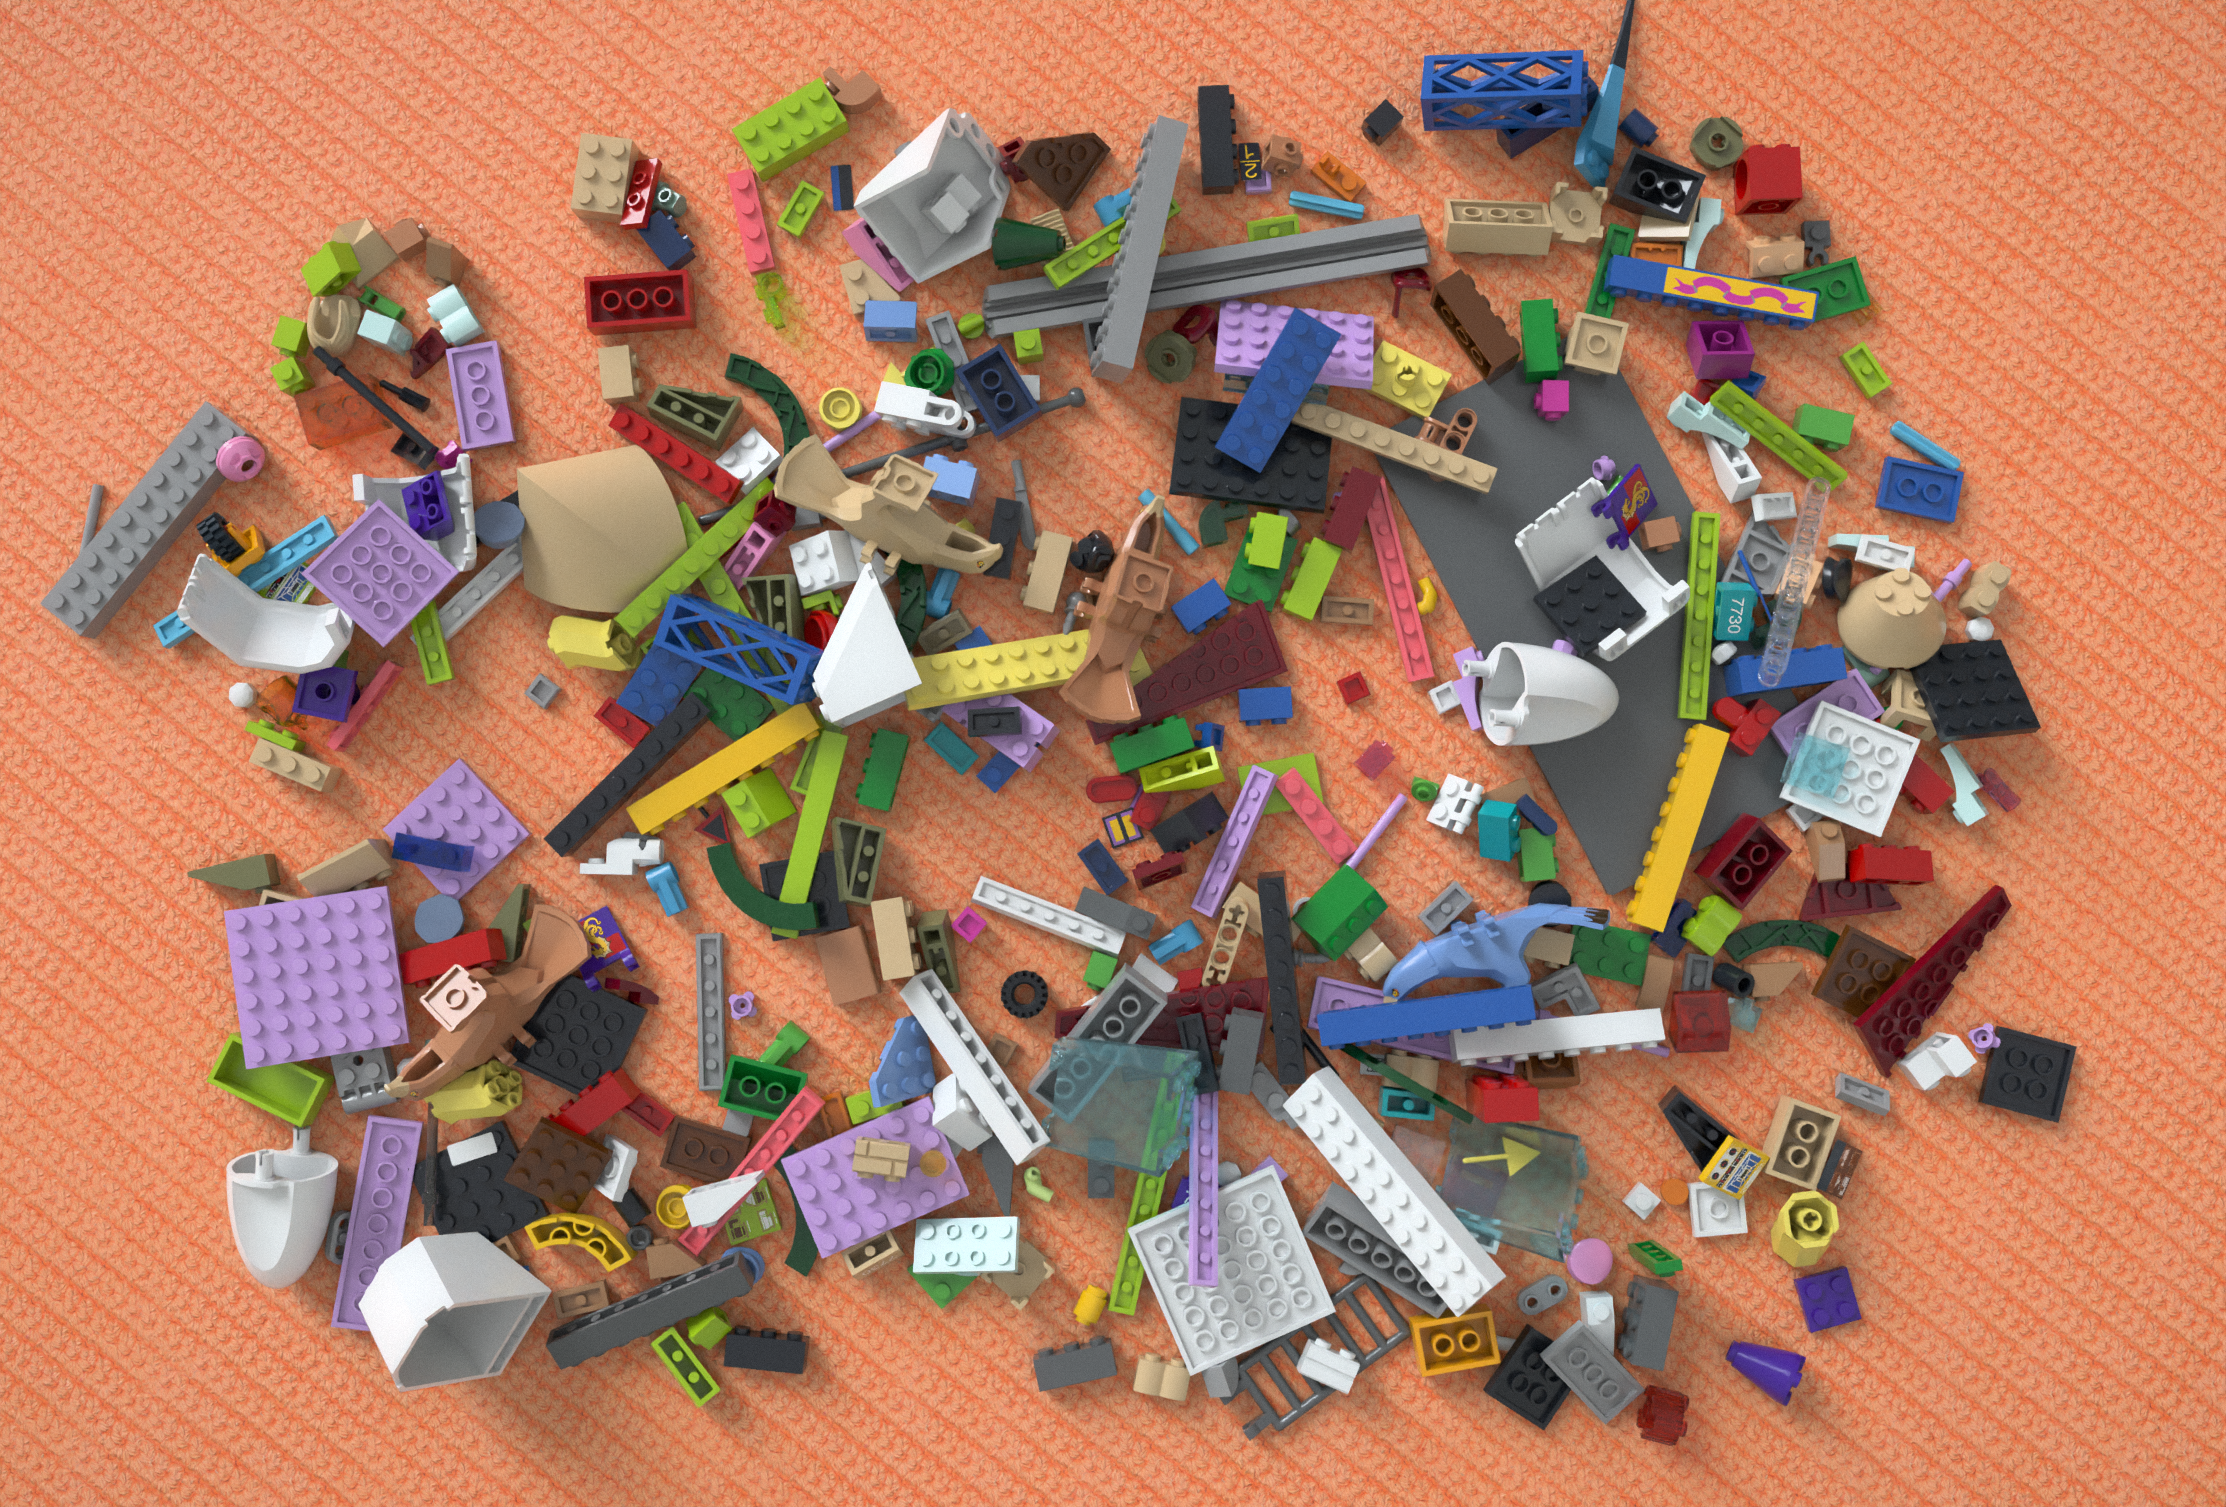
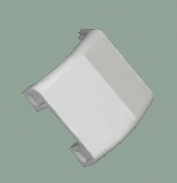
(1572, 536)
(458, 547)
(258, 629)

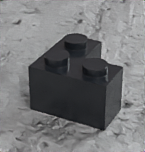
(1190, 824)

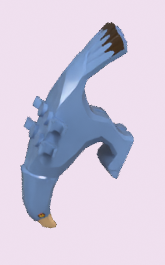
(1485, 948)

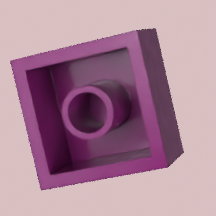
(1719, 349)

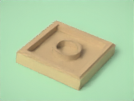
(1664, 230)

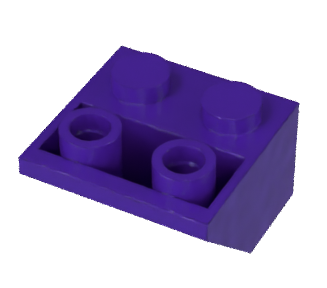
(428, 507)

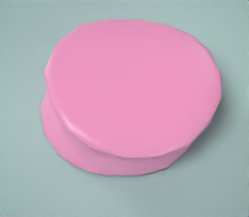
(1590, 1261)

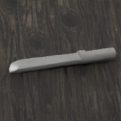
(1027, 527)

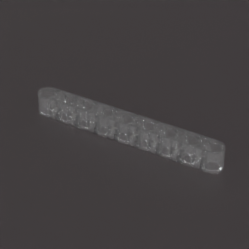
(1790, 590)

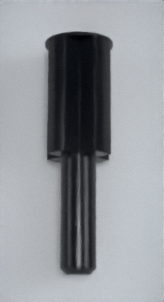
(407, 396)

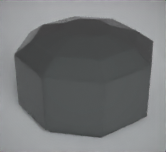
(640, 1237)

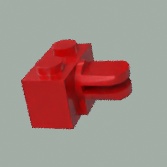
(1746, 724)

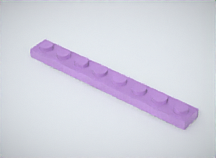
(1203, 1192)

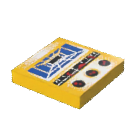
(1734, 1167)

